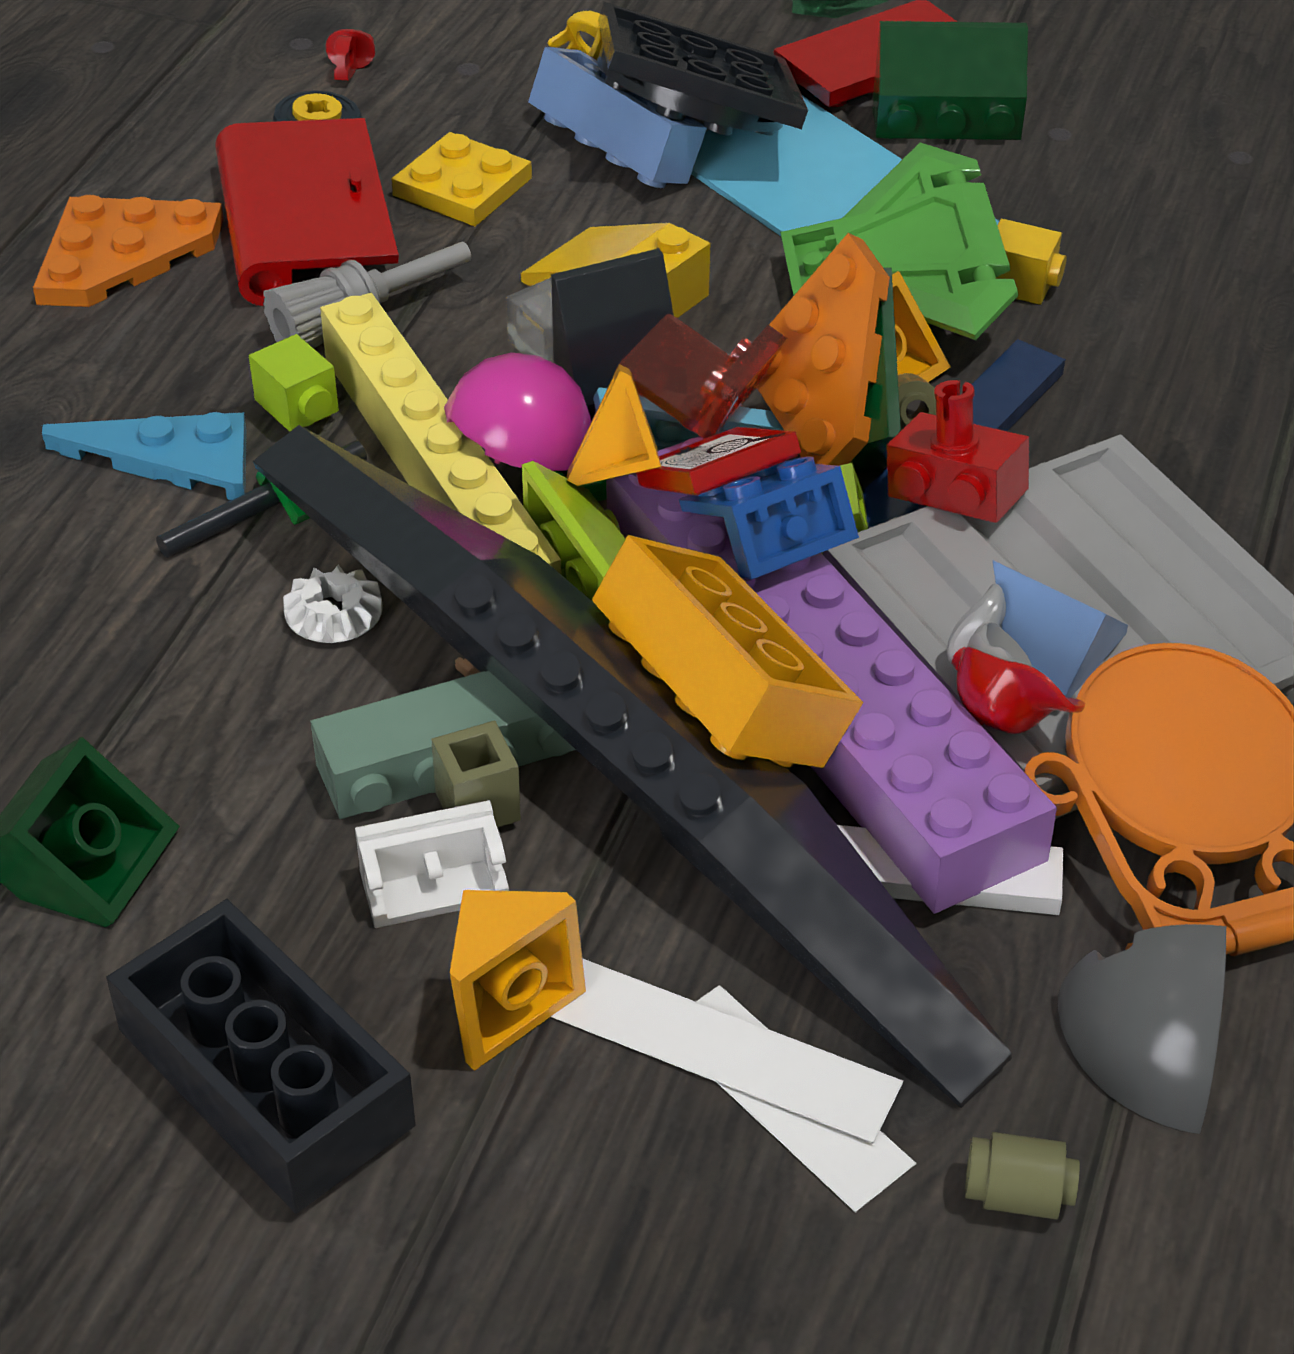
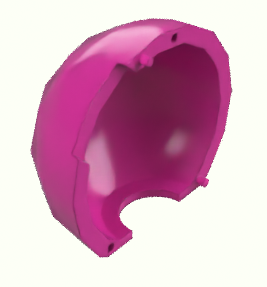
(521, 410)

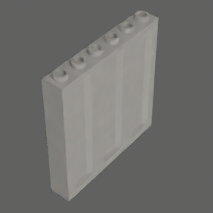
(1099, 532)

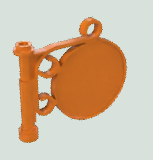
(1192, 766)

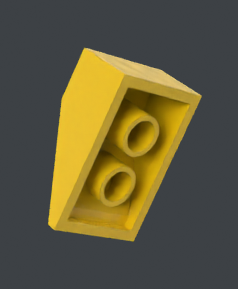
(684, 257)

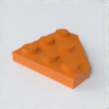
(119, 241)
(829, 354)

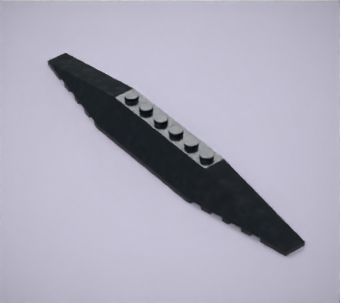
(733, 819)

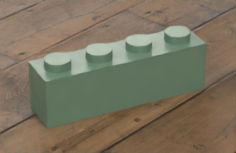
(385, 747)

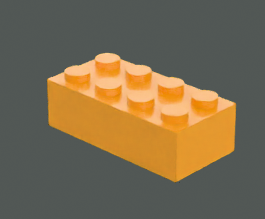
(725, 654)

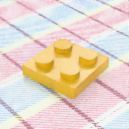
(462, 178)

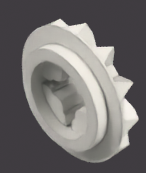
(320, 619)

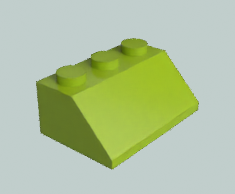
(573, 524)

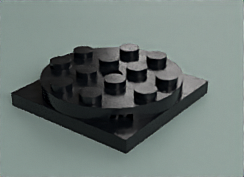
(697, 74)

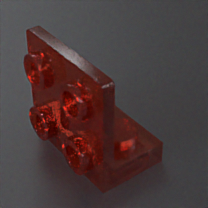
(695, 377)

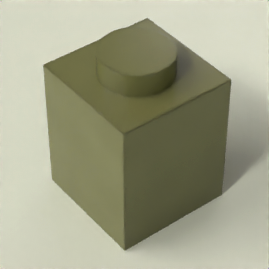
(477, 768)

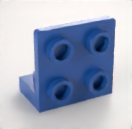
(780, 514)

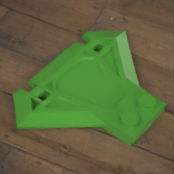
(931, 231)

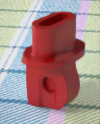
(349, 51)

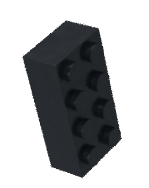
(263, 1054)

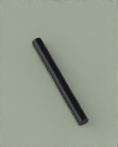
(228, 514)

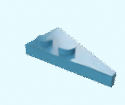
(161, 447)

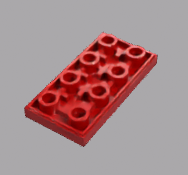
(843, 59)

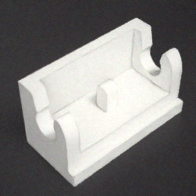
(426, 861)

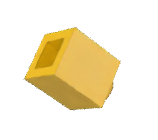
(1032, 259)

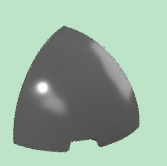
(1150, 1021)

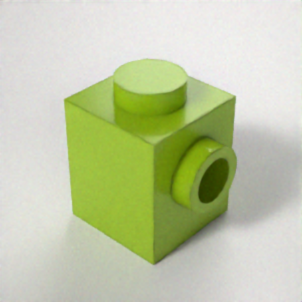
(294, 382)

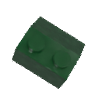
(80, 836)

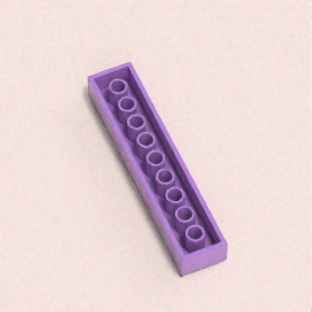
(913, 757)

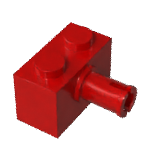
(956, 463)

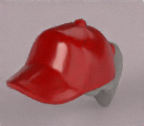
(996, 674)

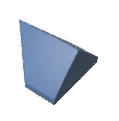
(1056, 631)

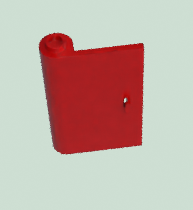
(295, 202)

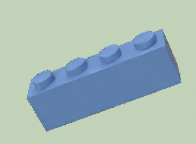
(623, 124)

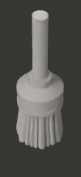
(297, 306)

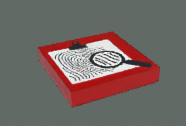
(720, 460)

